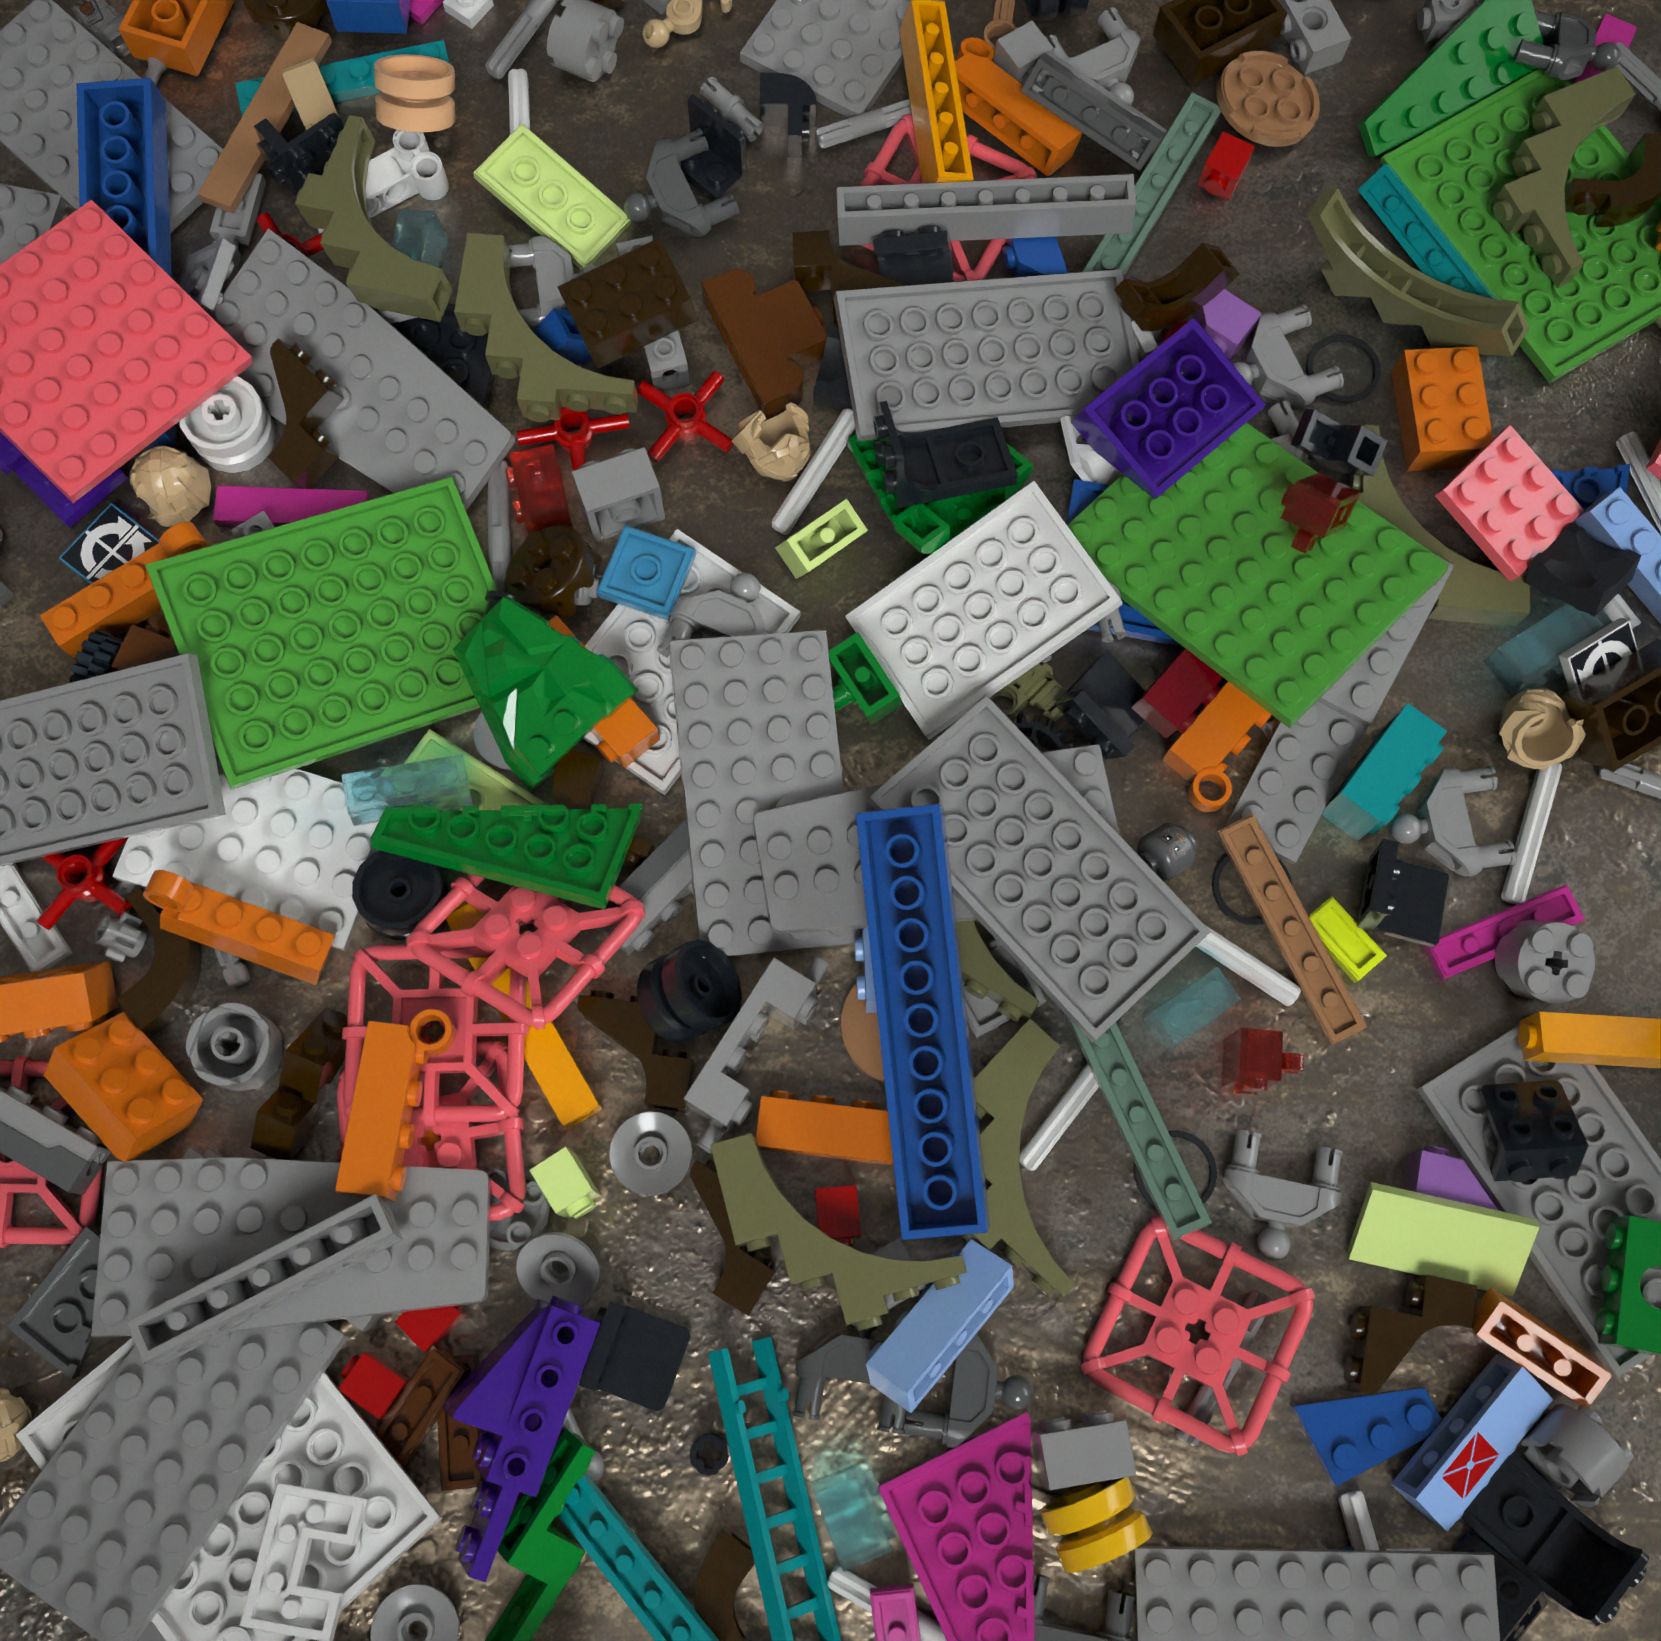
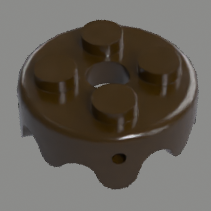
(282, 15)
(551, 588)

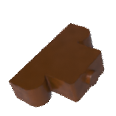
(766, 335)

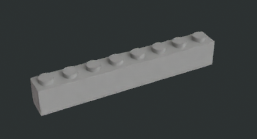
(990, 208)

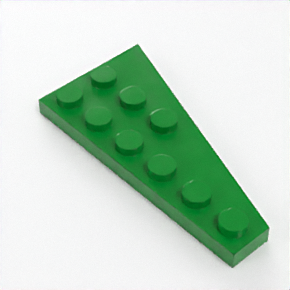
(526, 846)

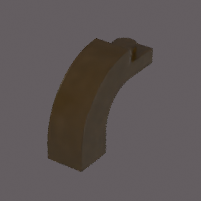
(1621, 200)
(1179, 292)
(576, 786)
(171, 978)
(718, 1582)

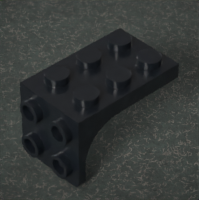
(942, 460)
(1554, 1543)

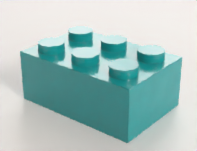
(1385, 773)

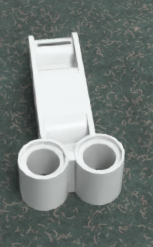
(404, 173)

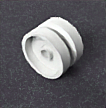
(231, 428)

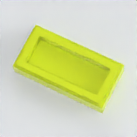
(1344, 941)

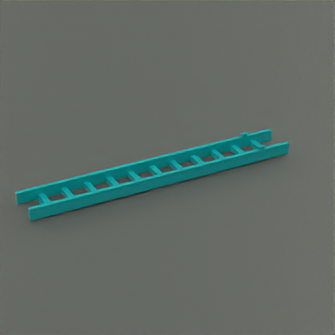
(748, 1486)

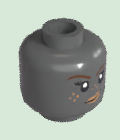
(1168, 850)

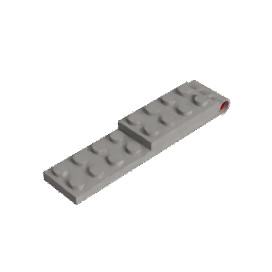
(1310, 757)

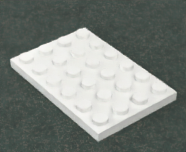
(983, 609)
(632, 643)
(276, 848)

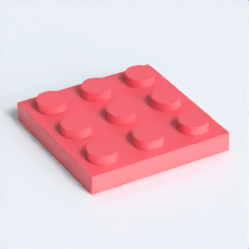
(1509, 503)

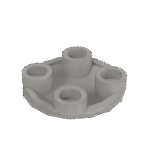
(519, 1228)

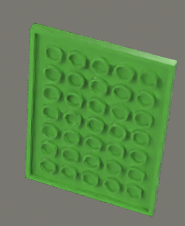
(1457, 177)
(1226, 584)
(329, 628)

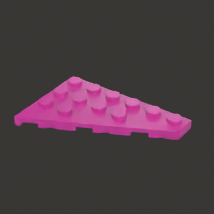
(972, 1533)

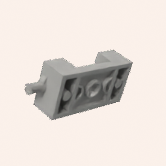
(781, 995)

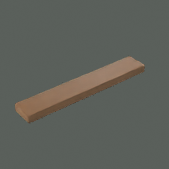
(241, 157)
(1291, 929)

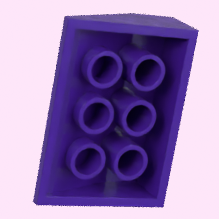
(1169, 411)

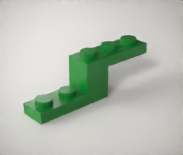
(540, 1547)

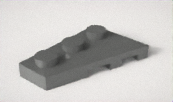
(60, 1311)

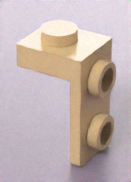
(308, 92)

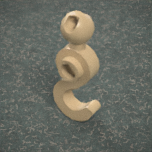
(682, 18)

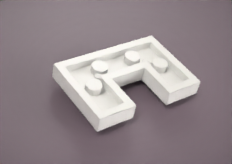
(275, 1594)

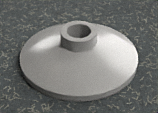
(638, 1135)
(544, 1277)
(413, 1603)

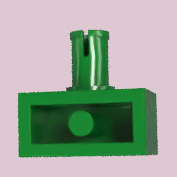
(862, 680)

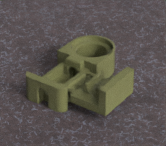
(1036, 690)

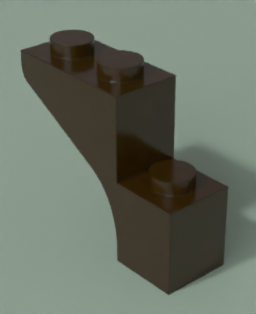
(821, 269)
(308, 400)
(306, 1074)
(668, 1074)
(744, 1274)
(1388, 1335)

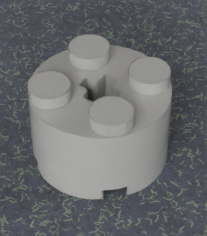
(584, 39)
(1546, 961)
(229, 1024)
(1576, 1453)

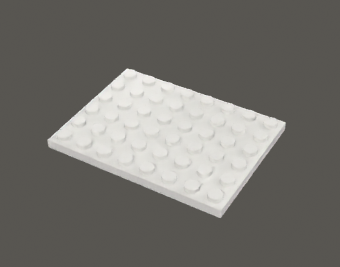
(320, 1449)

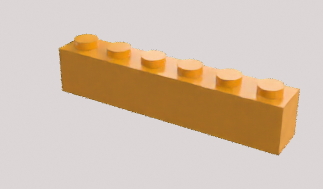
(934, 93)

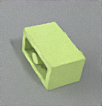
(821, 539)
(566, 1184)

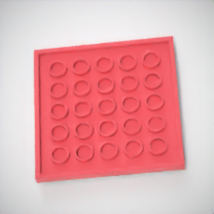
(100, 351)

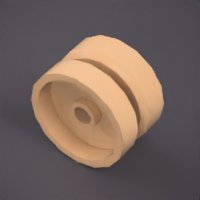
(414, 93)

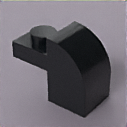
(790, 103)
(1338, 446)

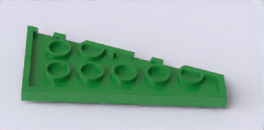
(1457, 73)

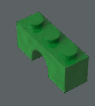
(1626, 1317)

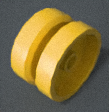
(1095, 1524)

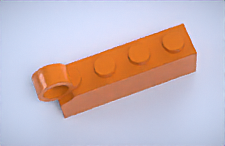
(1001, 108)
(118, 597)
(626, 732)
(1210, 739)
(239, 927)
(384, 1104)
(824, 1128)

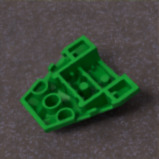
(936, 522)
(537, 687)

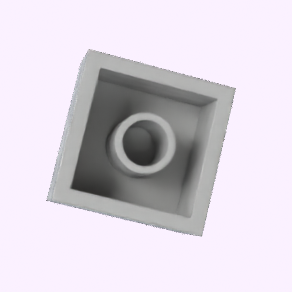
(619, 493)
(1082, 1450)

